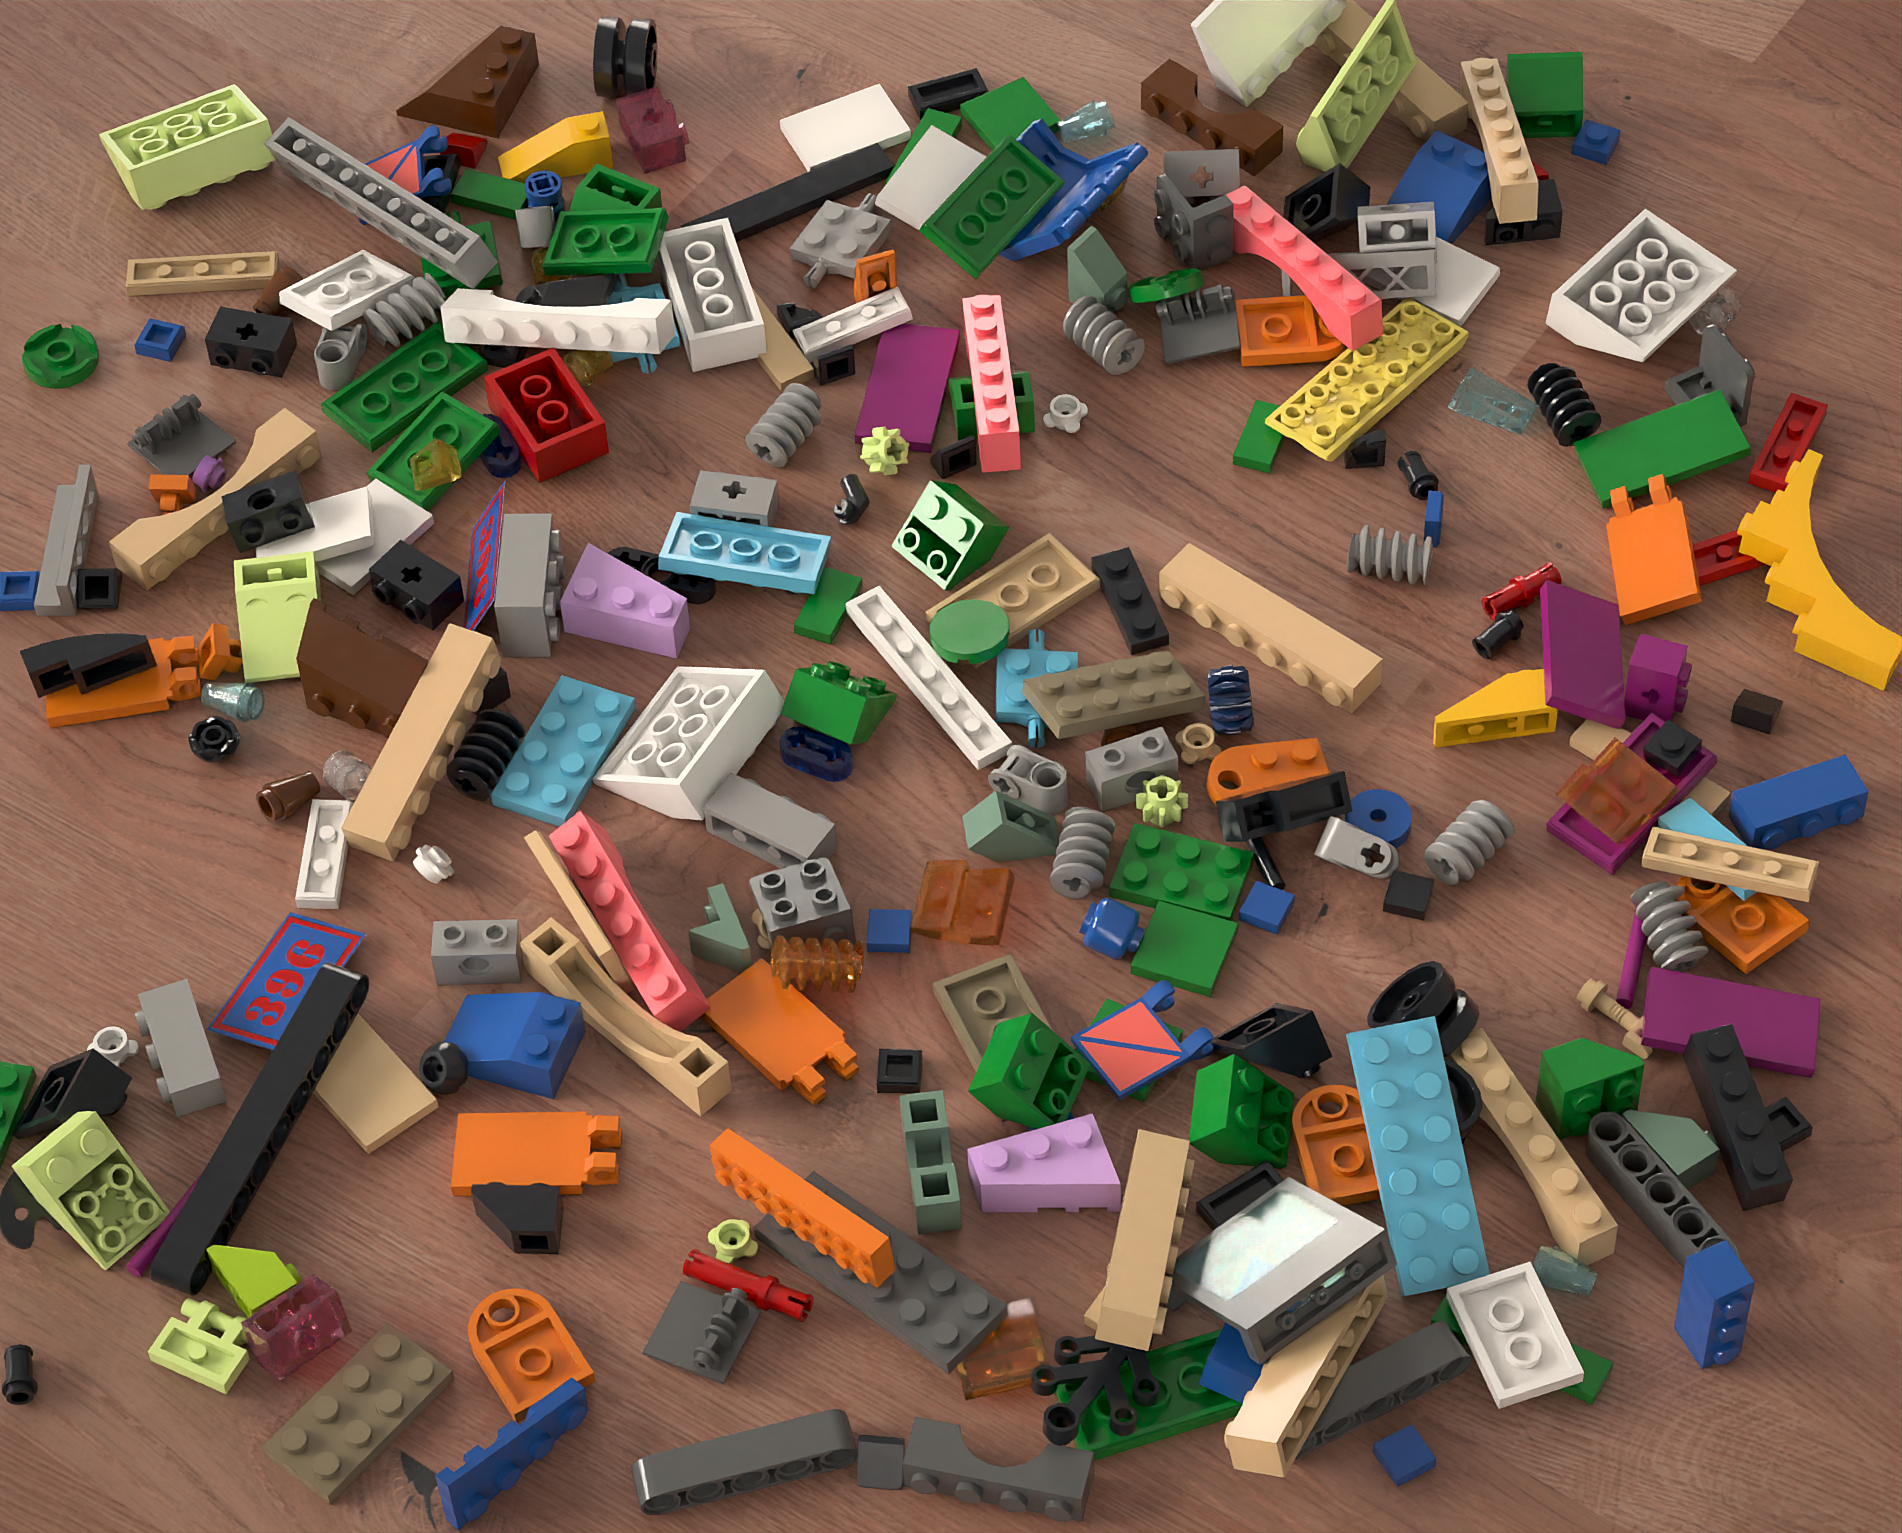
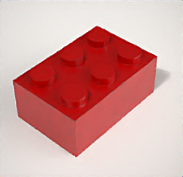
(547, 414)

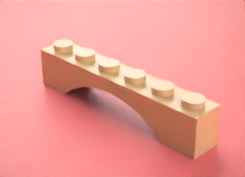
(1506, 154)
(160, 544)
(674, 1059)
(1566, 1198)

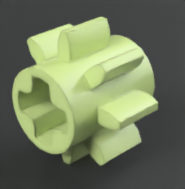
(884, 450)
(1162, 801)

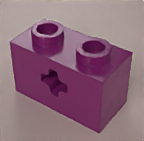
(1657, 679)

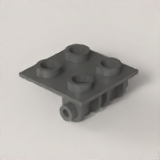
(1199, 324)
(180, 438)
(703, 1331)

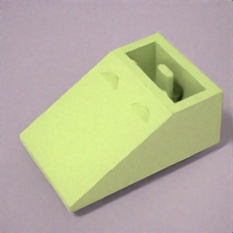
(272, 611)
(92, 1188)

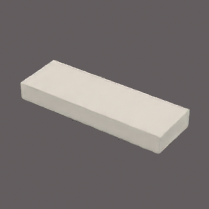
(853, 324)
(323, 856)

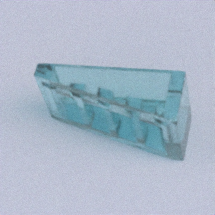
(1470, 402)

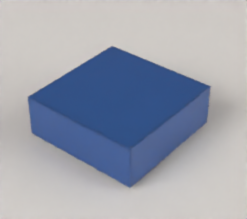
(160, 340)
(1433, 517)
(18, 590)
(1266, 907)
(889, 930)
(1404, 1455)

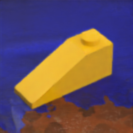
(564, 148)
(1499, 711)

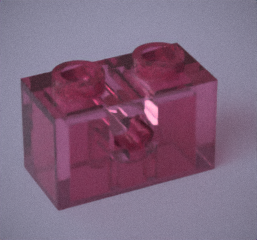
(652, 129)
(296, 1327)

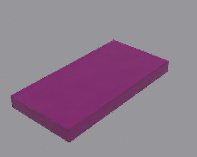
(909, 383)
(1582, 654)
(1596, 846)
(1772, 1026)

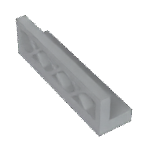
(1385, 260)
(67, 545)

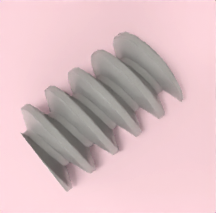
(405, 310)
(1103, 336)
(785, 425)
(1390, 555)
(1468, 842)
(1082, 852)
(1667, 927)

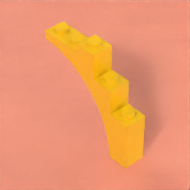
(1828, 622)

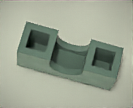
(930, 1162)

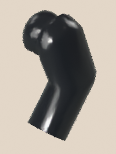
(855, 503)

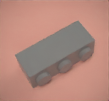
(768, 824)
(179, 1048)

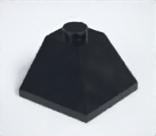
(1327, 203)
(571, 292)
(1278, 1039)
(74, 1086)

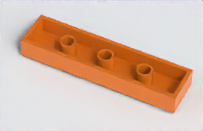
(802, 1208)

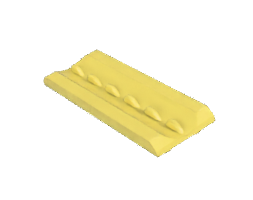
(1368, 381)

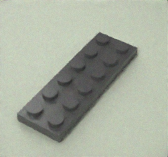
(919, 1303)

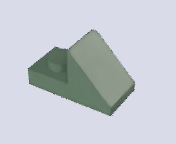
(722, 937)

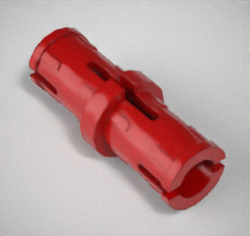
(1520, 591)

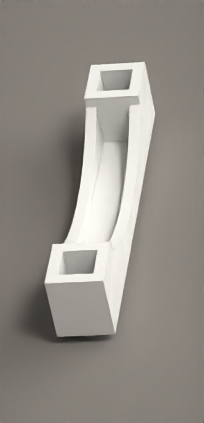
(622, 327)

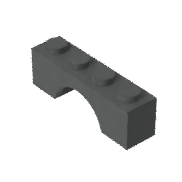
(1049, 1484)

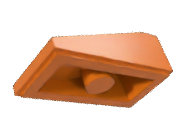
(874, 275)

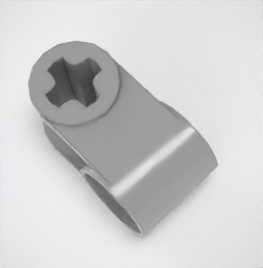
(535, 226)
(340, 354)
(1032, 780)
(1352, 848)

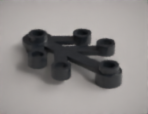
(1062, 1420)

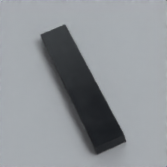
(803, 192)

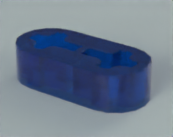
(507, 446)
(816, 753)

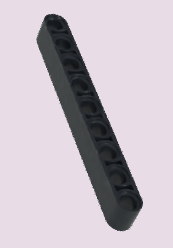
(260, 1128)

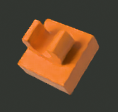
(172, 491)
(218, 653)

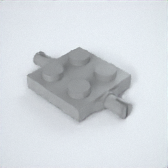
(839, 238)

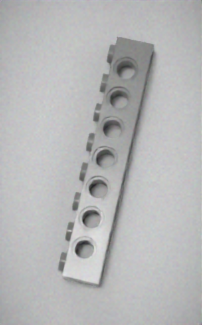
(381, 203)

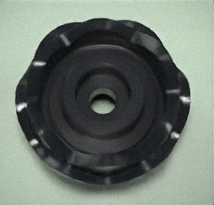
(206, 732)
(443, 1067)

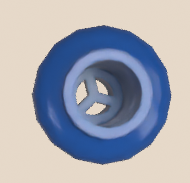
(1111, 928)

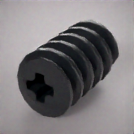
(1564, 403)
(485, 753)

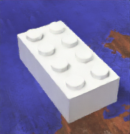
(711, 295)

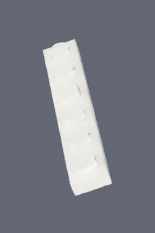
(928, 677)

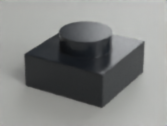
(1672, 748)

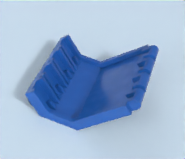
(1084, 190)

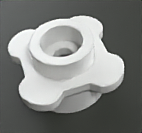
(1065, 413)
(433, 863)
(115, 1039)

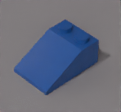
(1450, 176)
(519, 1039)

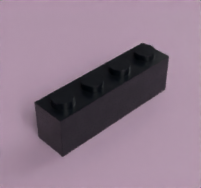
(1737, 1117)

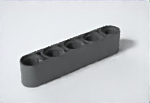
(1652, 1183)
(1389, 1381)
(744, 1462)

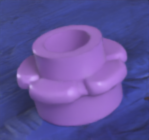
(209, 473)

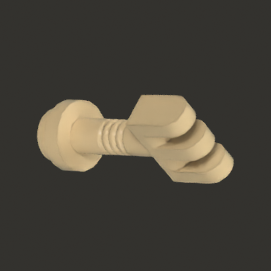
(1593, 995)

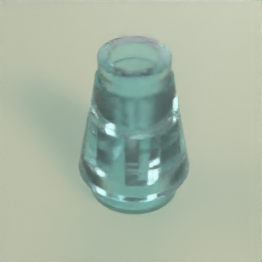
(1087, 122)
(236, 700)
(1562, 1271)

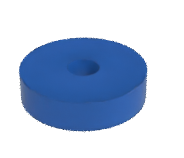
(1384, 806)

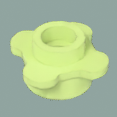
(732, 1231)

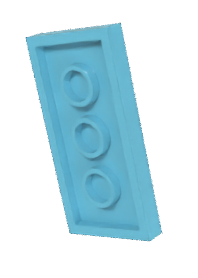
(744, 553)
(563, 751)

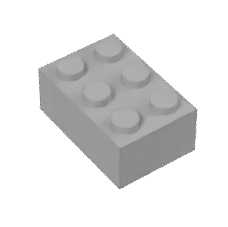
(529, 585)

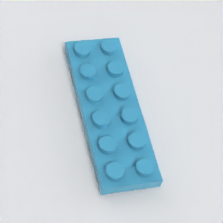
(1418, 1155)

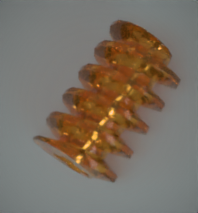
(817, 962)

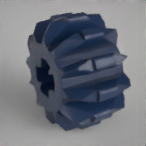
(1230, 700)

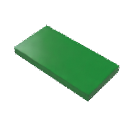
(992, 206)
(402, 387)
(1668, 442)
(1180, 1407)

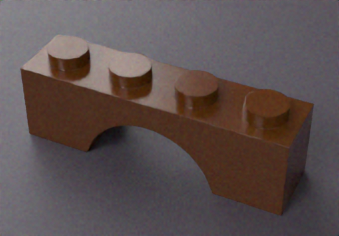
(1172, 98)

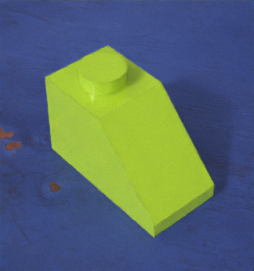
(252, 1276)

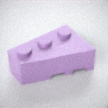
(623, 606)
(1046, 1169)

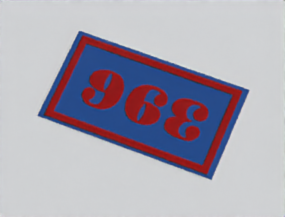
(483, 561)
(280, 978)

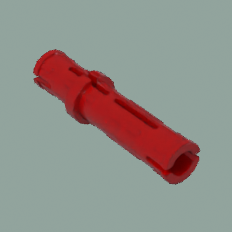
(765, 1292)

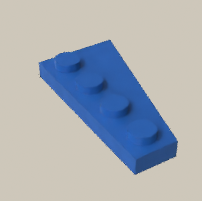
(499, 1467)

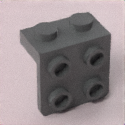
(1197, 234)
(1718, 369)
(803, 902)

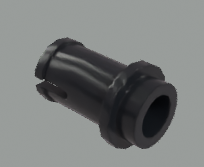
(1418, 476)
(1506, 627)
(19, 1382)

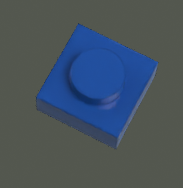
(1596, 142)

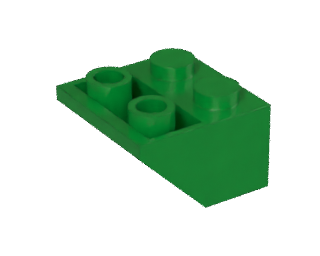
(1546, 93)
(614, 191)
(964, 408)
(949, 534)
(837, 701)
(1029, 1073)
(1584, 1081)
(1241, 1115)

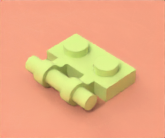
(200, 1354)

